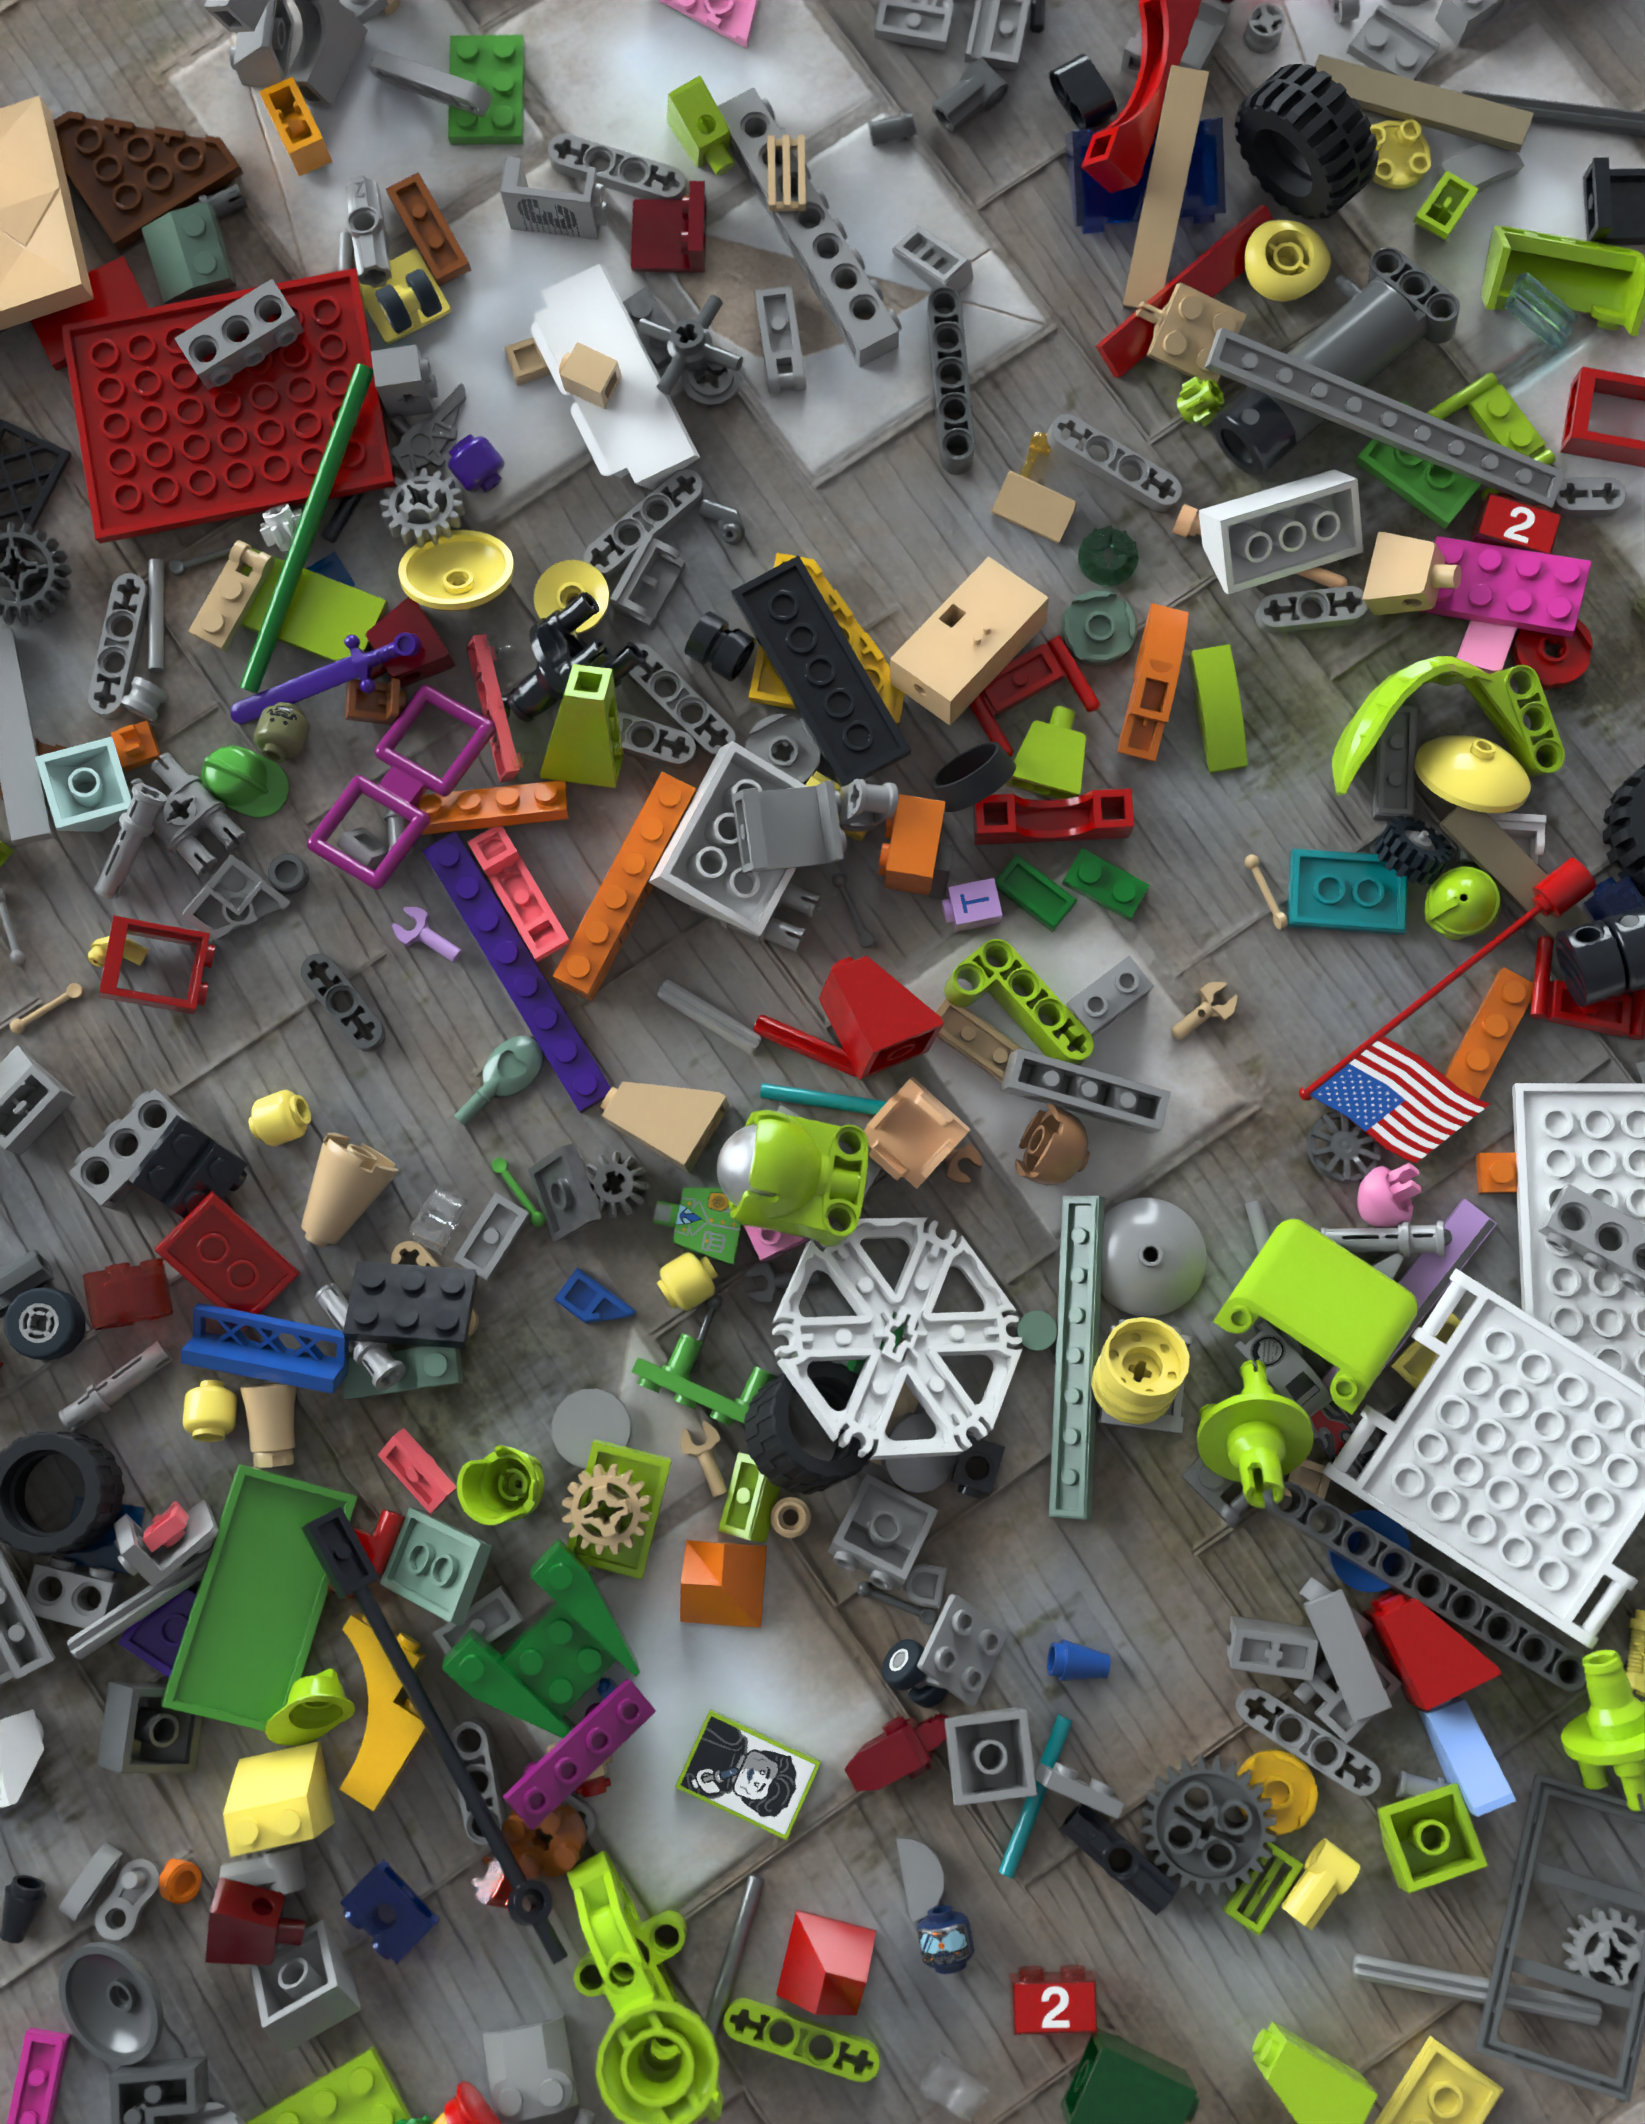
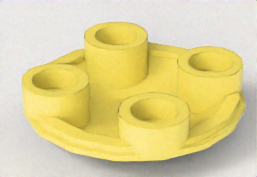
(1402, 153)

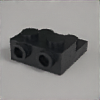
(187, 1167)

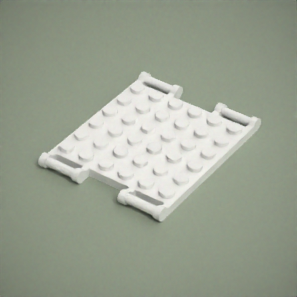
(1513, 1459)

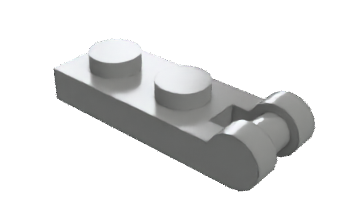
(780, 338)

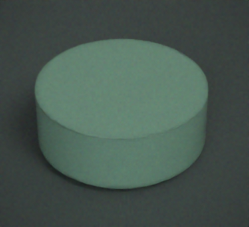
(1037, 1330)

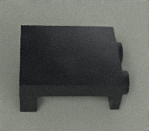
(1614, 204)

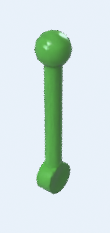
(500, 1166)

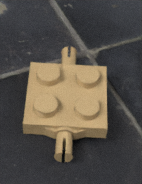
(1187, 330)

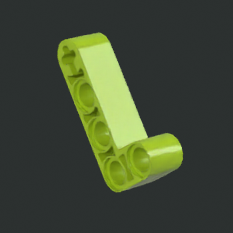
(1021, 1009)

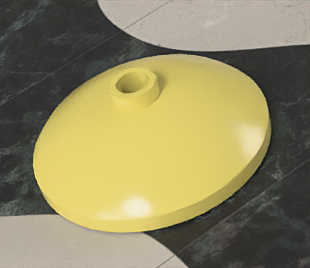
(457, 572)
(1472, 773)

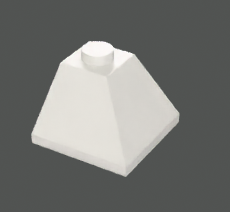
(19, 1753)

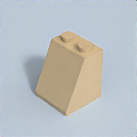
(666, 1119)

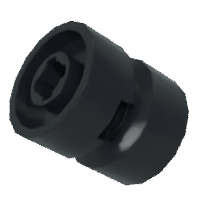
(716, 644)

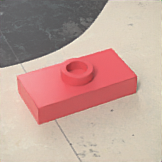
(417, 1471)

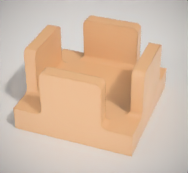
(913, 1133)

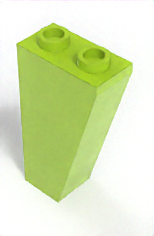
(586, 732)

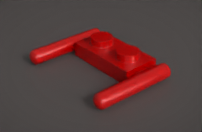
(1024, 679)
(1553, 1002)

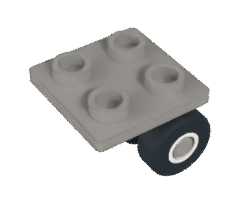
(953, 1661)

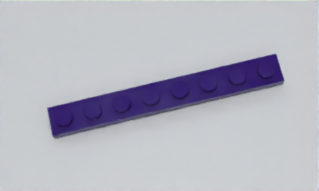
(518, 972)

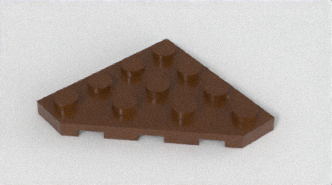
(139, 172)

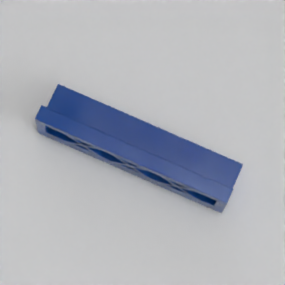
(264, 1360)

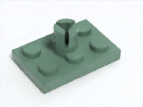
(436, 1565)

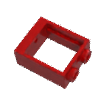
(1577, 438)
(203, 958)

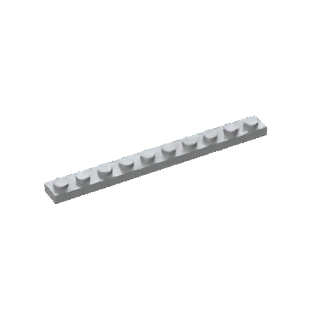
(1383, 418)

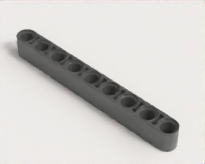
(1442, 1592)

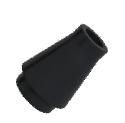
(21, 1904)

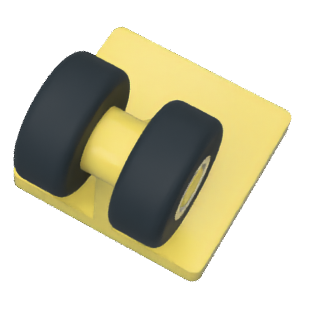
(407, 300)

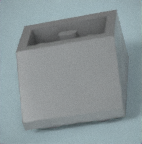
(27, 1100)

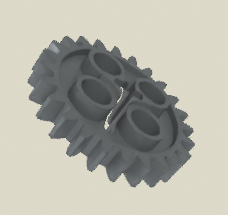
(1193, 1856)

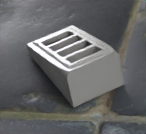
(957, 268)

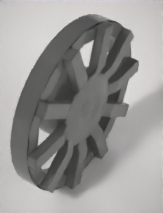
(1341, 1149)

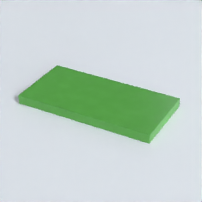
(254, 1602)

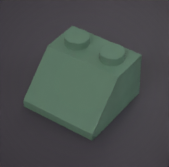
(188, 253)

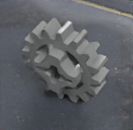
(421, 507)
(1592, 1956)

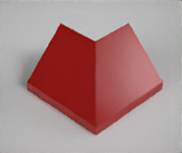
(826, 1965)

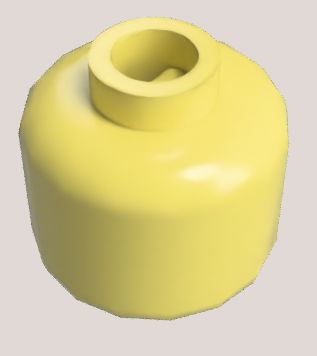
(279, 1118)
(687, 1281)
(210, 1411)

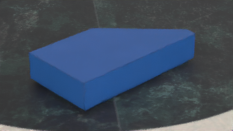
(591, 1300)

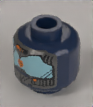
(945, 1940)

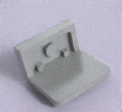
(163, 1562)

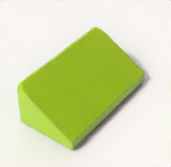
(748, 1502)

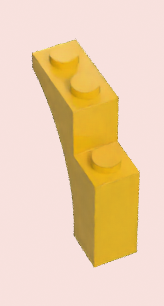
(392, 1723)

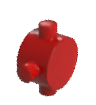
(594, 1786)

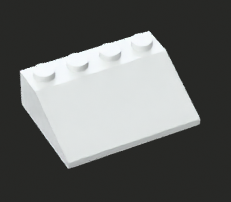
(704, 853)

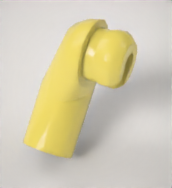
(132, 951)

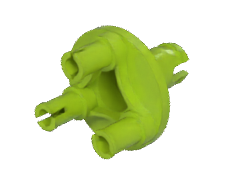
(1255, 1436)
(1610, 1730)

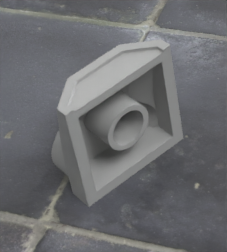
(530, 2070)

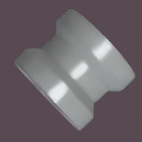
(1271, 20)
(144, 699)

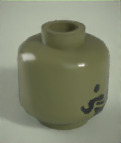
(281, 732)

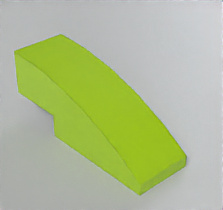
(1218, 708)

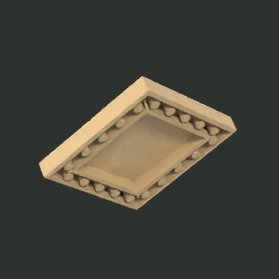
(39, 233)

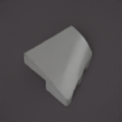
(233, 899)

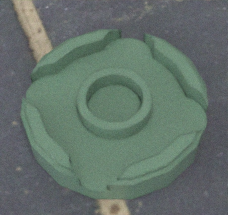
(1106, 636)

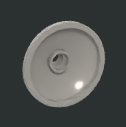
(1145, 1286)

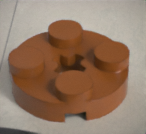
(543, 1857)

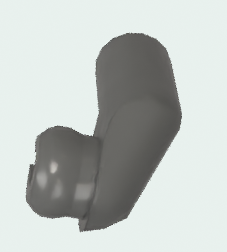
(728, 520)

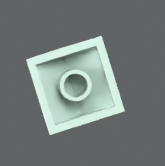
(85, 786)

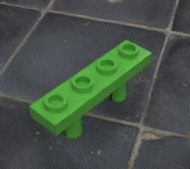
(677, 1379)

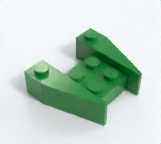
(554, 1656)

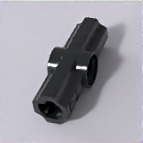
(1137, 1876)

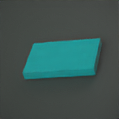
(1345, 893)

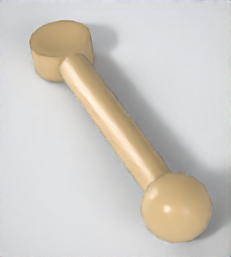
(1279, 918)
(73, 991)

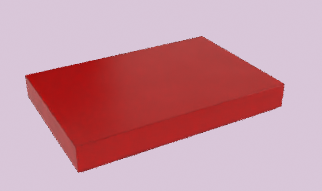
(113, 293)
(226, 1258)

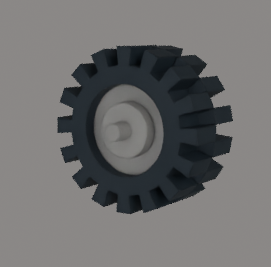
(1413, 850)

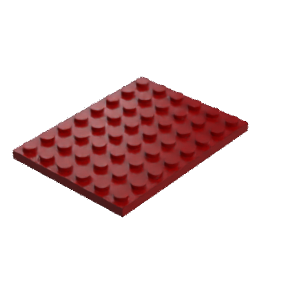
(185, 456)

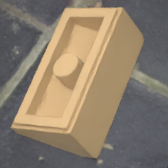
(1034, 507)

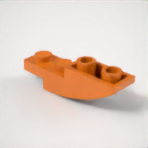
(1154, 682)

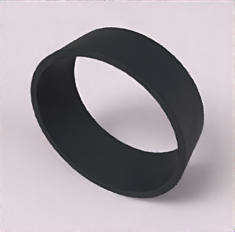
(973, 776)

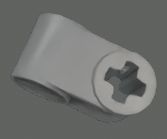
(866, 805)

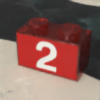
(1515, 524)
(1053, 2001)

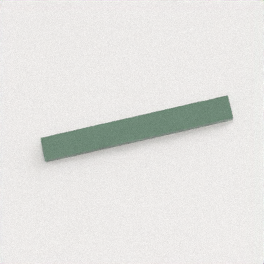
(1076, 1357)

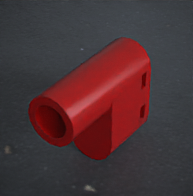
(381, 1542)

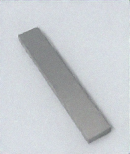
(19, 774)

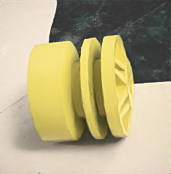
(1142, 1351)

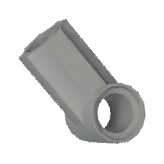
(276, 1870)

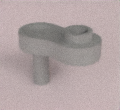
(132, 1892)

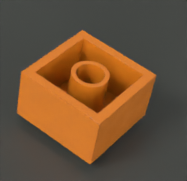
(914, 844)

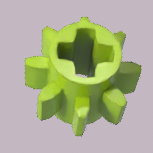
(1200, 400)

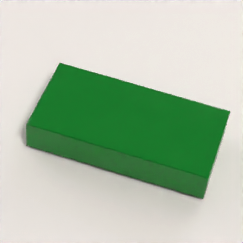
(1034, 893)

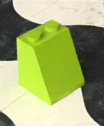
(1311, 2081)

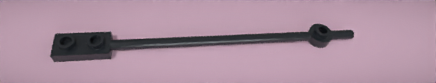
(351, 1573)

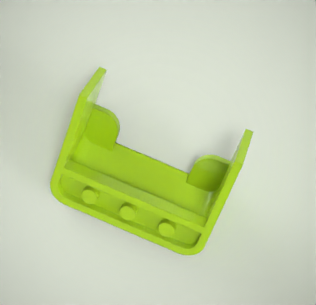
(1581, 273)

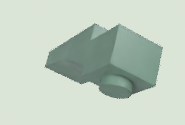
(424, 1369)

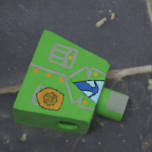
(702, 1224)

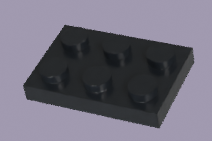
(410, 1305)

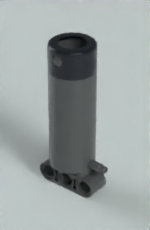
(1352, 344)

